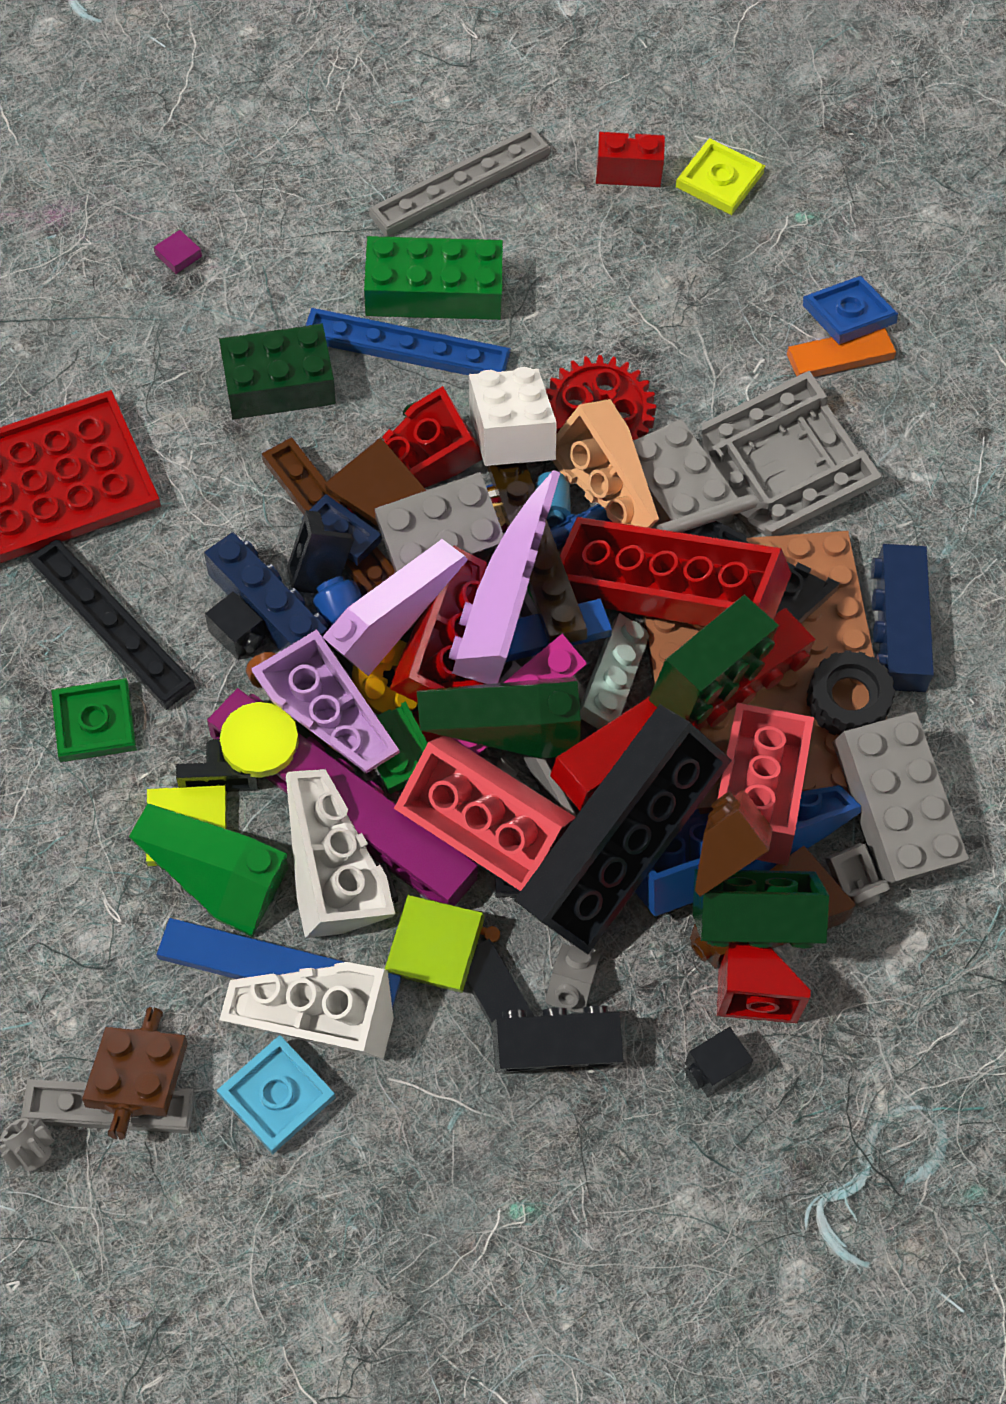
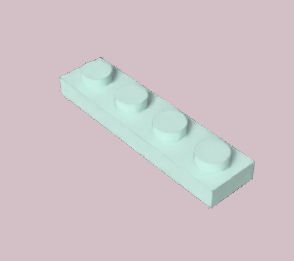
(614, 672)

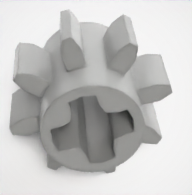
(26, 1144)

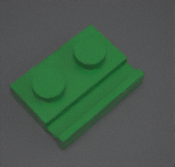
(410, 741)

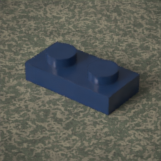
(339, 519)

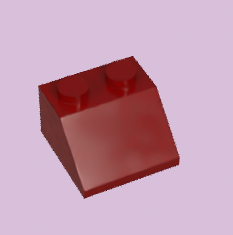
(759, 986)

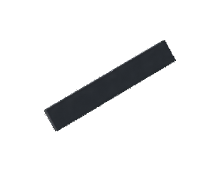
(112, 624)

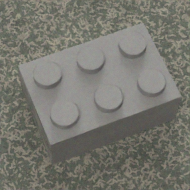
(680, 473)
(452, 512)

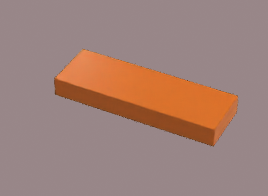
(828, 356)

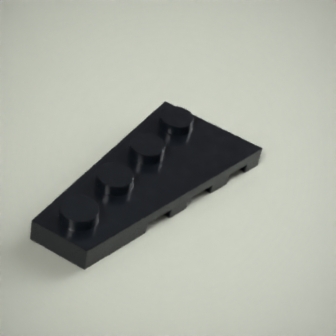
(803, 592)

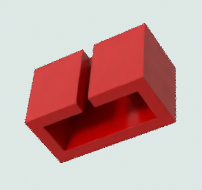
(630, 160)

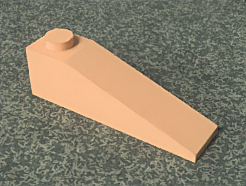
(602, 459)

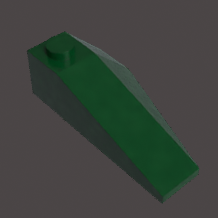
(518, 717)

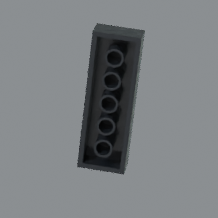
(623, 829)

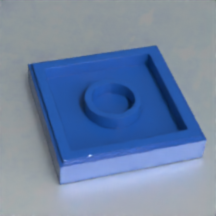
(850, 309)

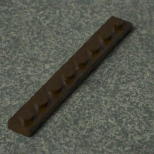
(548, 578)

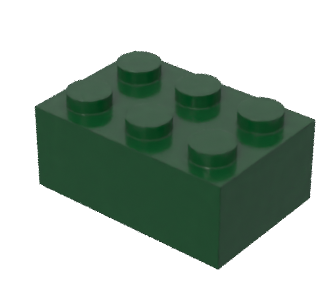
(277, 371)
(715, 661)
(764, 909)

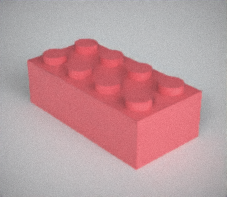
(770, 765)
(482, 811)

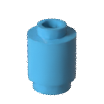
(561, 501)

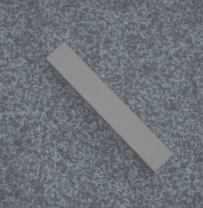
(459, 181)

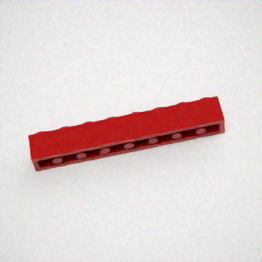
(589, 761)

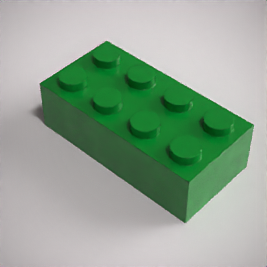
(433, 278)

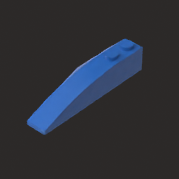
(672, 877)

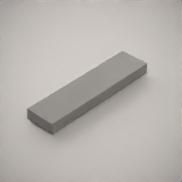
(62, 1105)

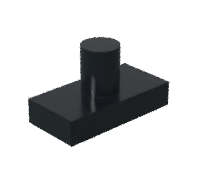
(214, 772)

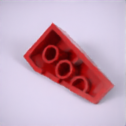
(433, 440)
(426, 656)

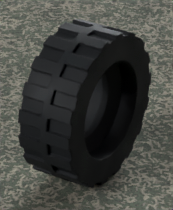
(852, 666)

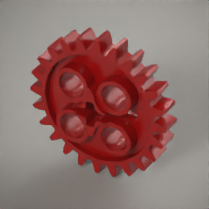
(627, 393)

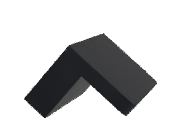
(317, 554)

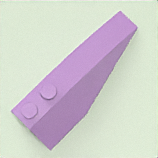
(501, 592)

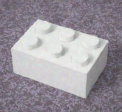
(512, 416)

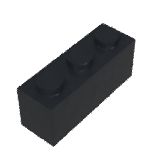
(557, 1040)

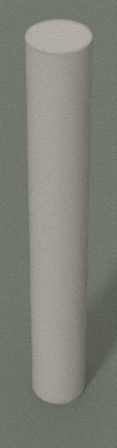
(710, 514)

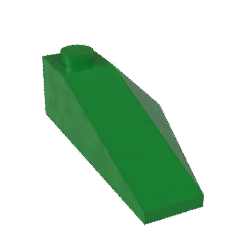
(218, 867)

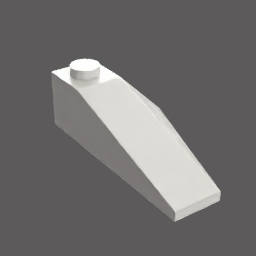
(333, 870)
(326, 1006)

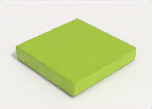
(435, 943)

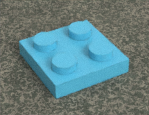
(276, 1094)

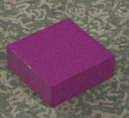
(177, 251)

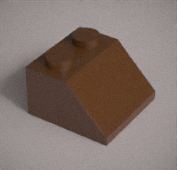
(731, 839)

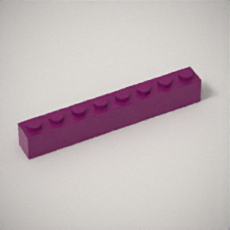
(406, 848)

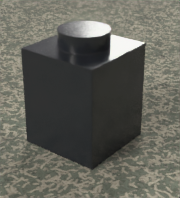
(235, 625)
(717, 1062)

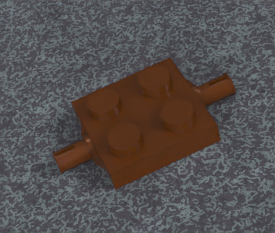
(135, 1072)

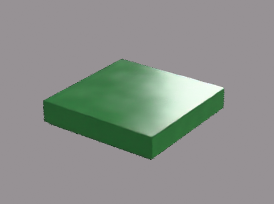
(93, 720)

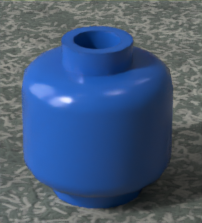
(335, 597)

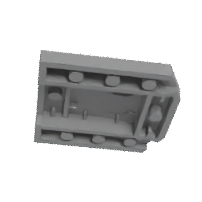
(787, 455)

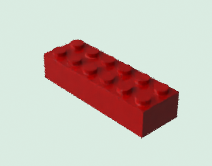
(670, 571)

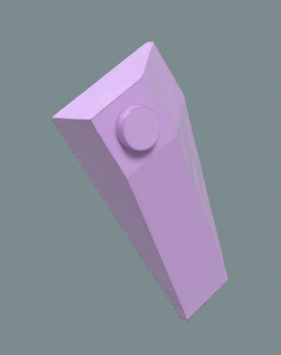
(385, 614)
(322, 697)

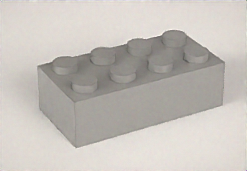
(900, 799)

